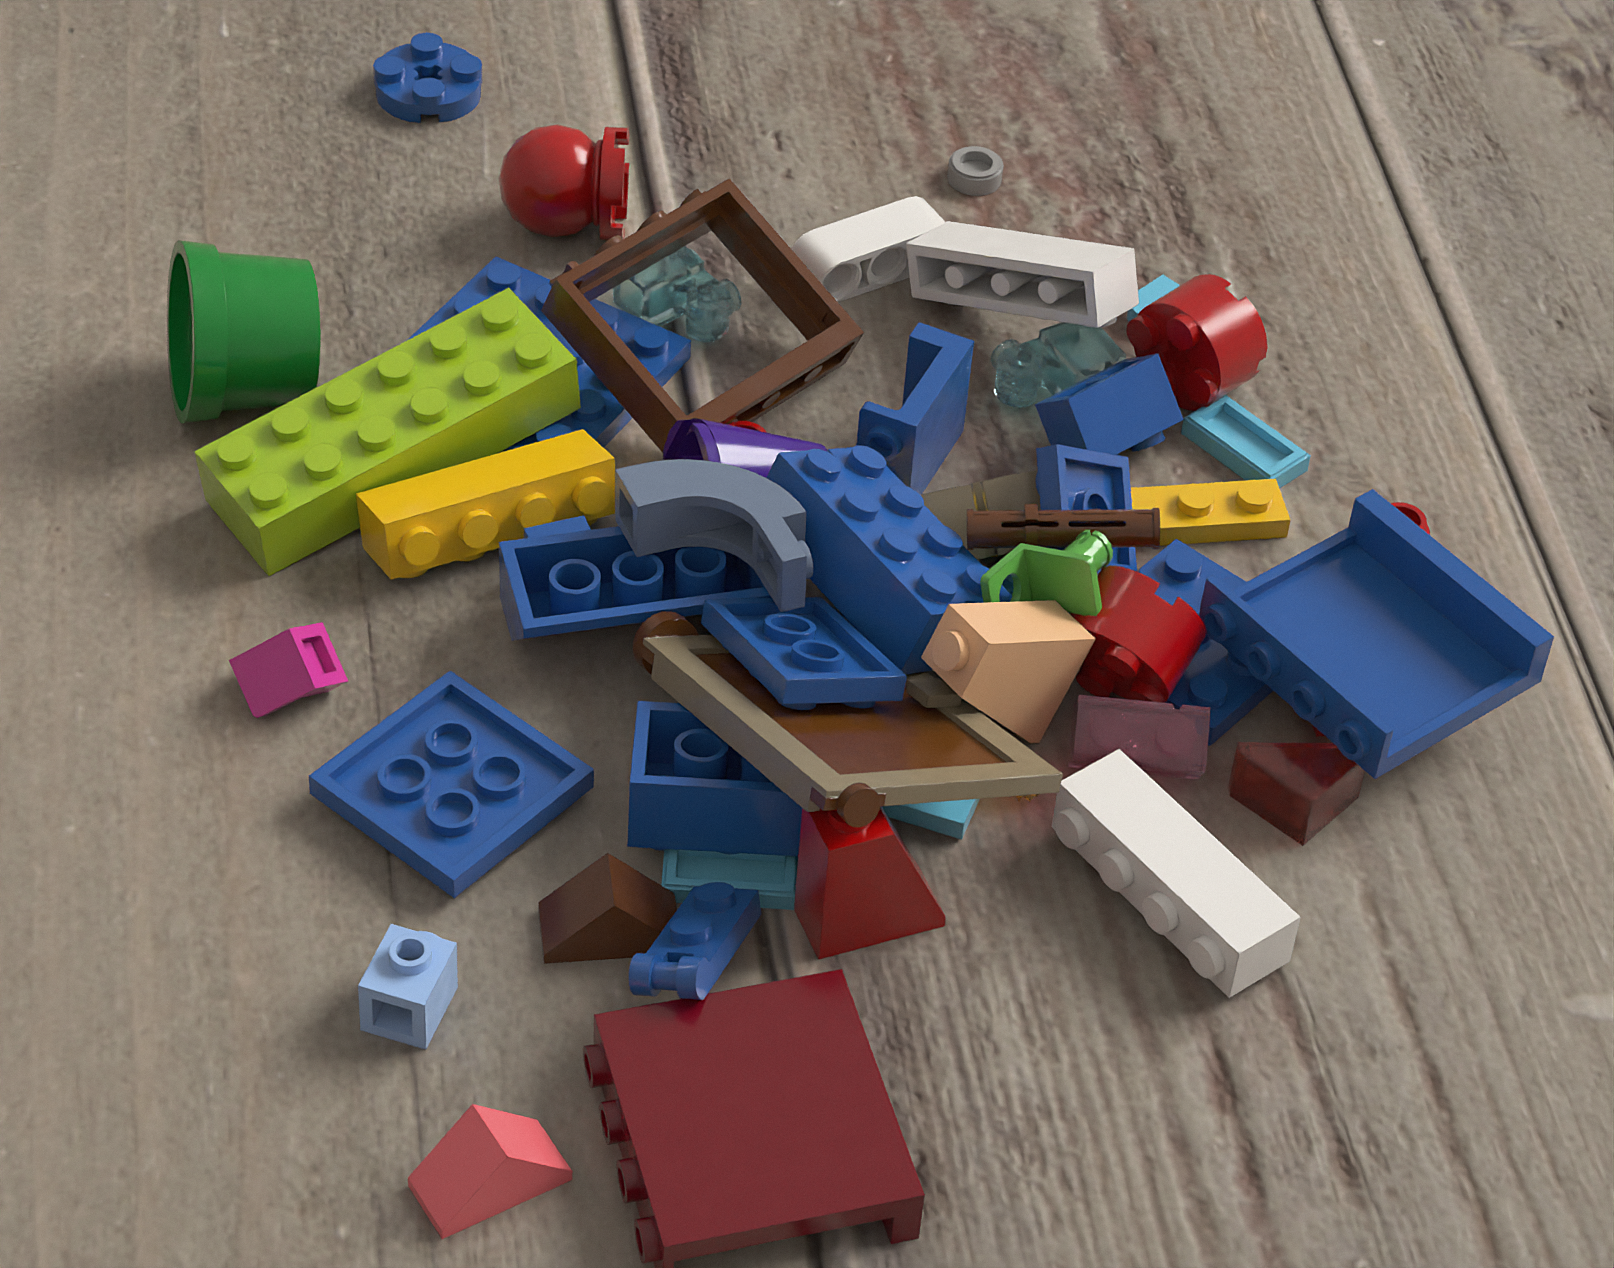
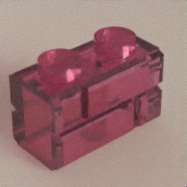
(1149, 733)

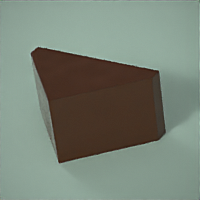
(603, 914)

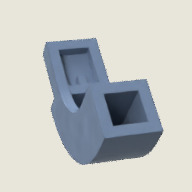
(719, 508)

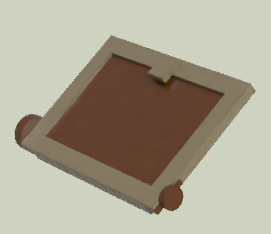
(839, 754)

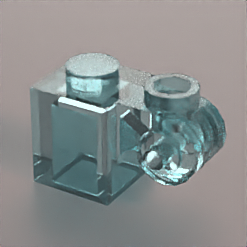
(680, 288)
(1052, 361)

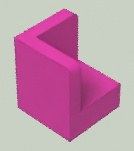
(288, 668)

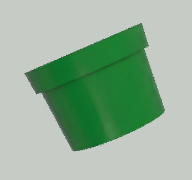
(239, 330)

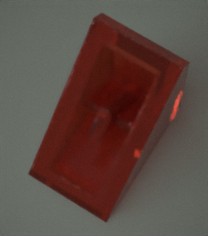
(1294, 784)

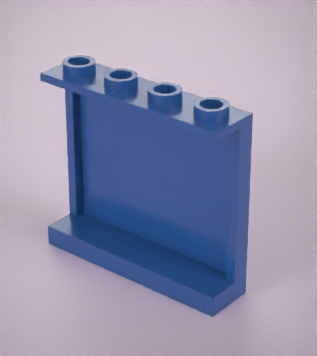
(1379, 637)

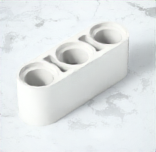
(866, 248)

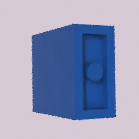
(932, 408)

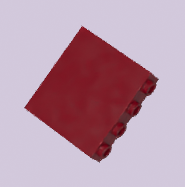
(750, 1119)

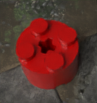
(1202, 338)
(1139, 639)

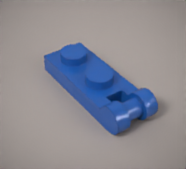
(696, 942)

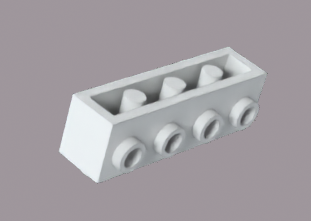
(1023, 274)
(1175, 873)

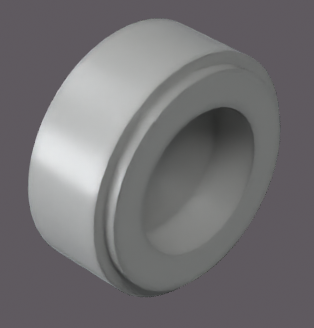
(975, 171)

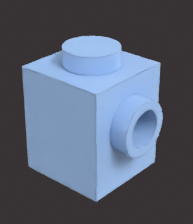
(408, 986)

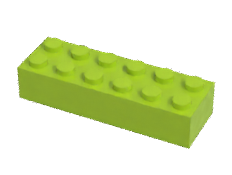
(411, 411)

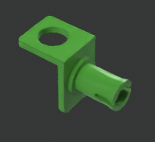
(1053, 574)

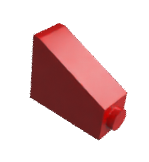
(859, 885)

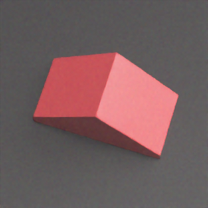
(486, 1168)

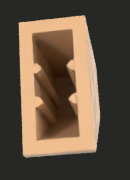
(1010, 659)

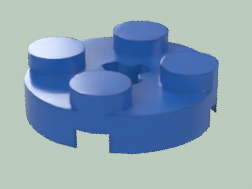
(428, 80)

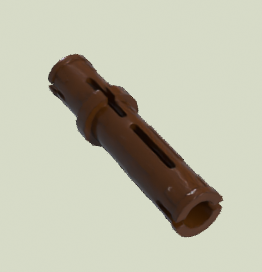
(1061, 527)

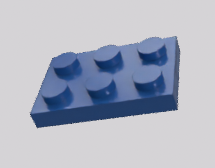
(803, 652)

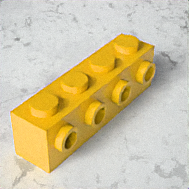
(483, 502)

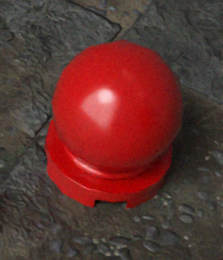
(563, 181)

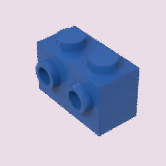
(1113, 408)

